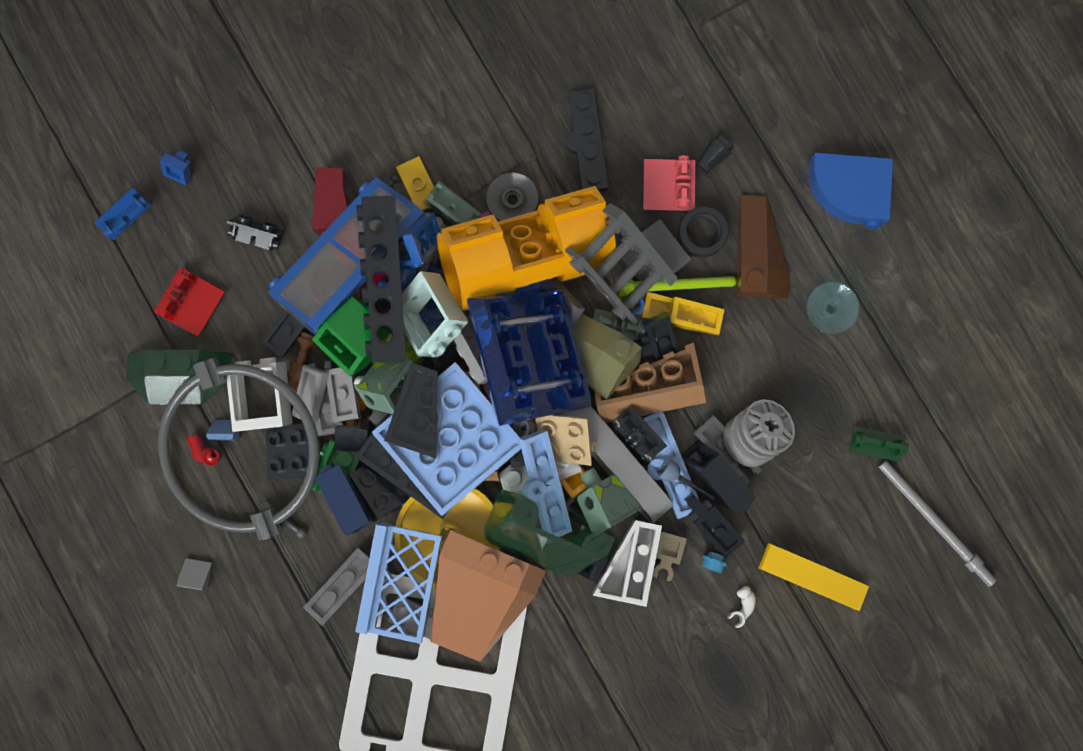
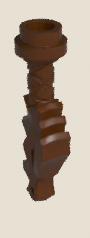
(296, 367)

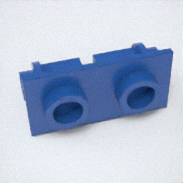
(122, 214)

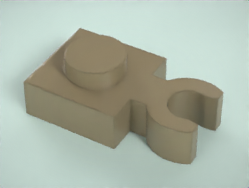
(669, 551)

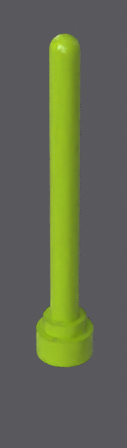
(692, 283)

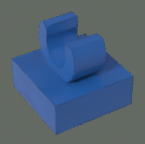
(177, 167)

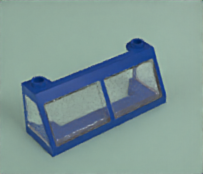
(331, 267)

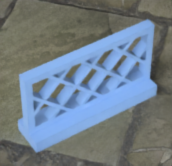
(376, 576)

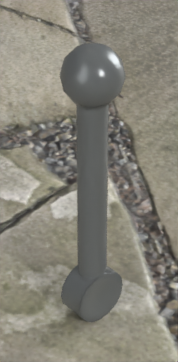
(300, 532)

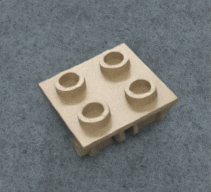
(568, 438)

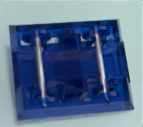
(522, 357)

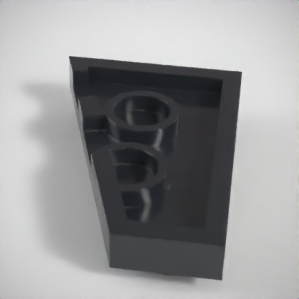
(415, 414)

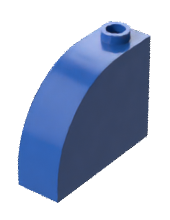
(853, 187)

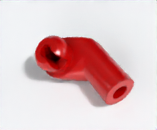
(201, 453)

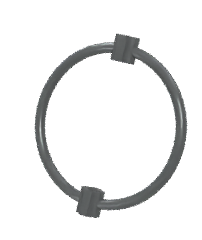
(267, 521)

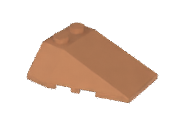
(478, 595)

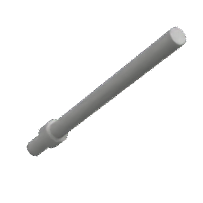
(972, 561)

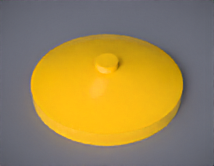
(465, 518)

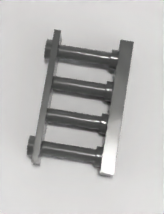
(631, 240)

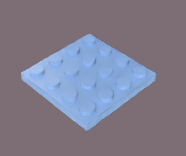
(467, 443)

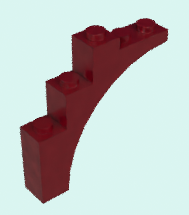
(330, 203)

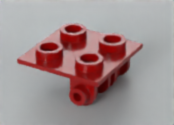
(189, 302)

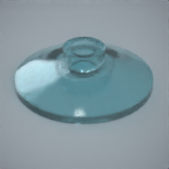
(844, 303)

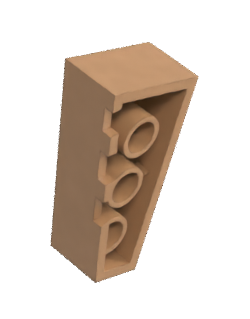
(657, 387)

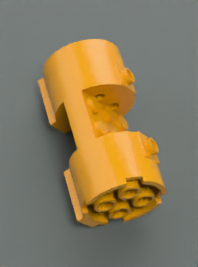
(503, 255)

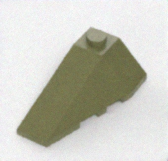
(605, 355)

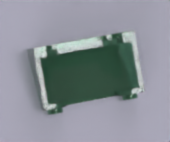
(513, 529)

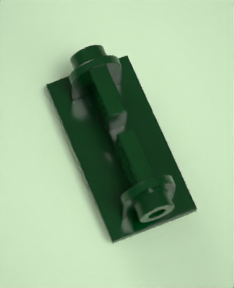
(878, 444)

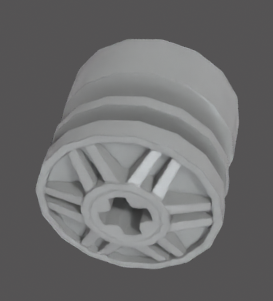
(759, 433)

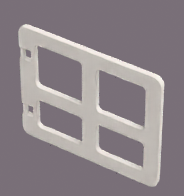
(425, 673)

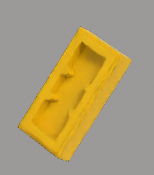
(416, 181)

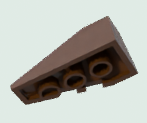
(760, 259)

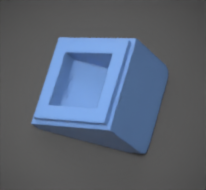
(222, 431)

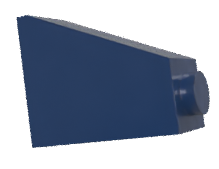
(344, 499)

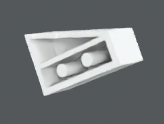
(631, 566)

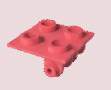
(669, 184)

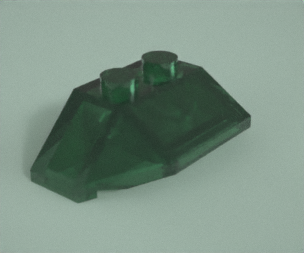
(162, 372)

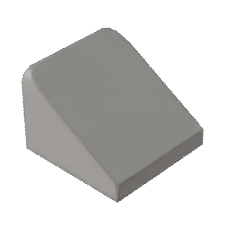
(195, 574)

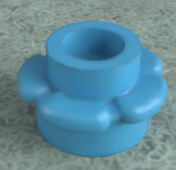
(714, 562)

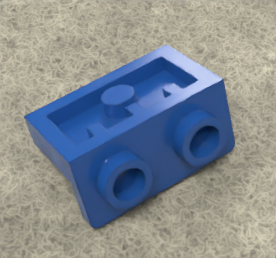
(420, 241)

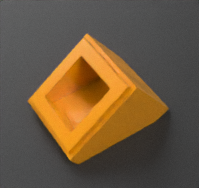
(574, 484)

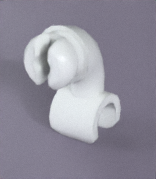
(748, 603)

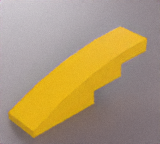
(682, 313)
(813, 577)

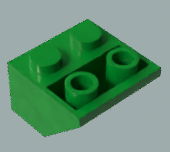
(344, 336)

